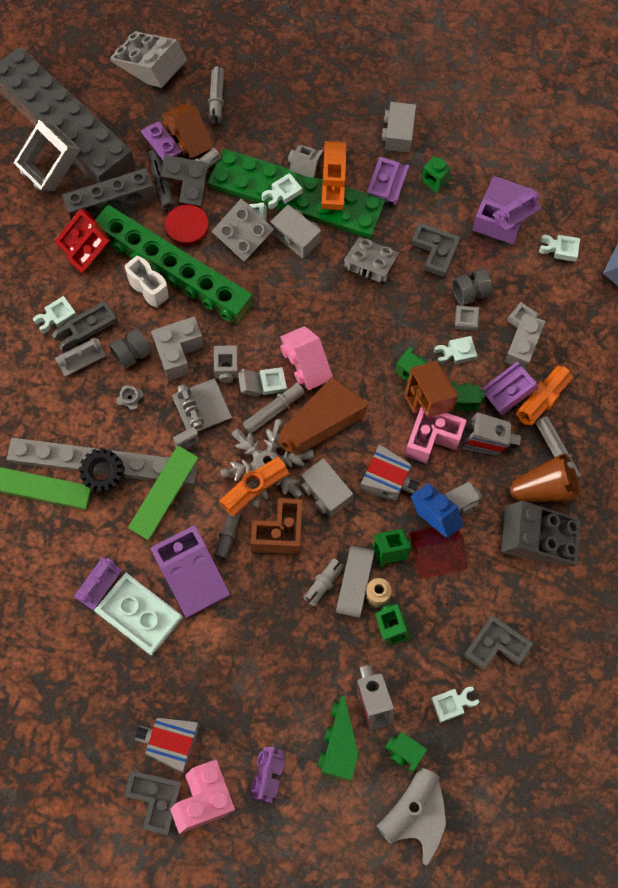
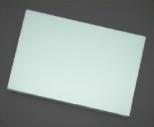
(138, 614)

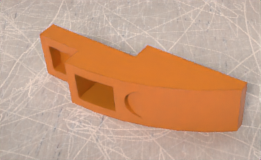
(334, 175)

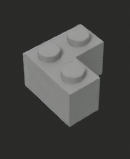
(174, 342)

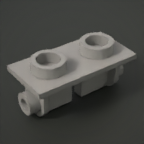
(80, 356)

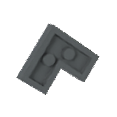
(190, 173)
(441, 247)
(497, 637)
(161, 796)

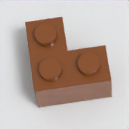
(189, 129)
(430, 390)
(280, 535)

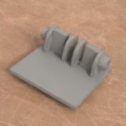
(242, 230)
(371, 257)
(201, 405)

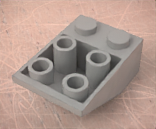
(150, 58)

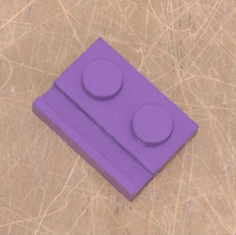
(388, 180)
(509, 388)

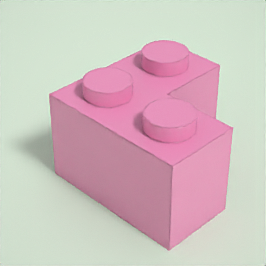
(308, 355)
(439, 429)
(209, 799)

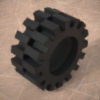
(92, 460)

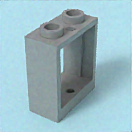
(40, 135)

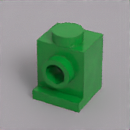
(439, 170)
(407, 361)
(469, 396)
(391, 547)
(393, 634)
(405, 751)

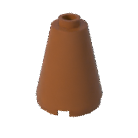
(548, 482)

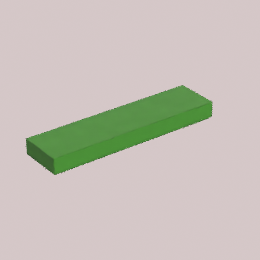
(44, 489)
(163, 493)

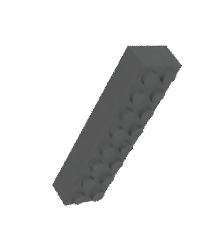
(43, 98)

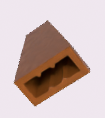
(321, 417)

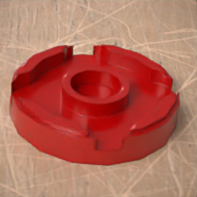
(186, 225)

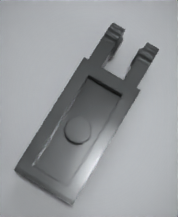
(85, 325)

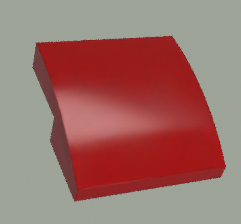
(82, 240)

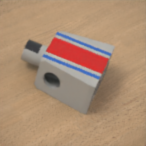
(488, 435)
(388, 476)
(374, 699)
(169, 742)

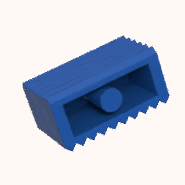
(437, 510)

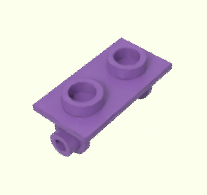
(161, 140)
(518, 210)
(98, 583)
(263, 785)

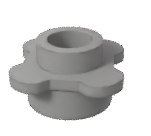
(125, 393)

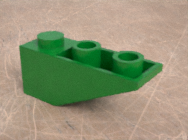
(342, 750)

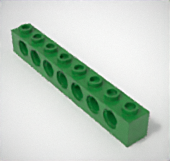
(203, 276)

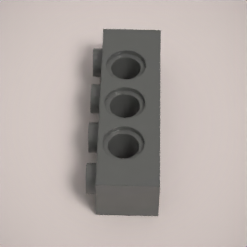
(118, 192)

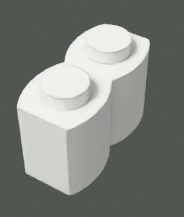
(147, 281)

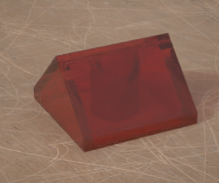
(436, 553)

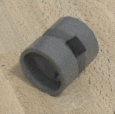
(469, 287)
(129, 349)

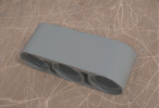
(355, 581)

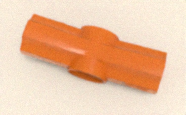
(545, 396)
(242, 495)

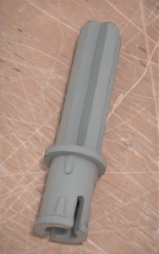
(216, 95)
(273, 408)
(554, 441)

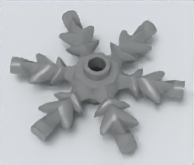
(260, 456)

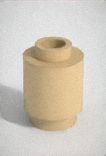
(378, 600)

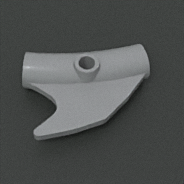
(424, 825)

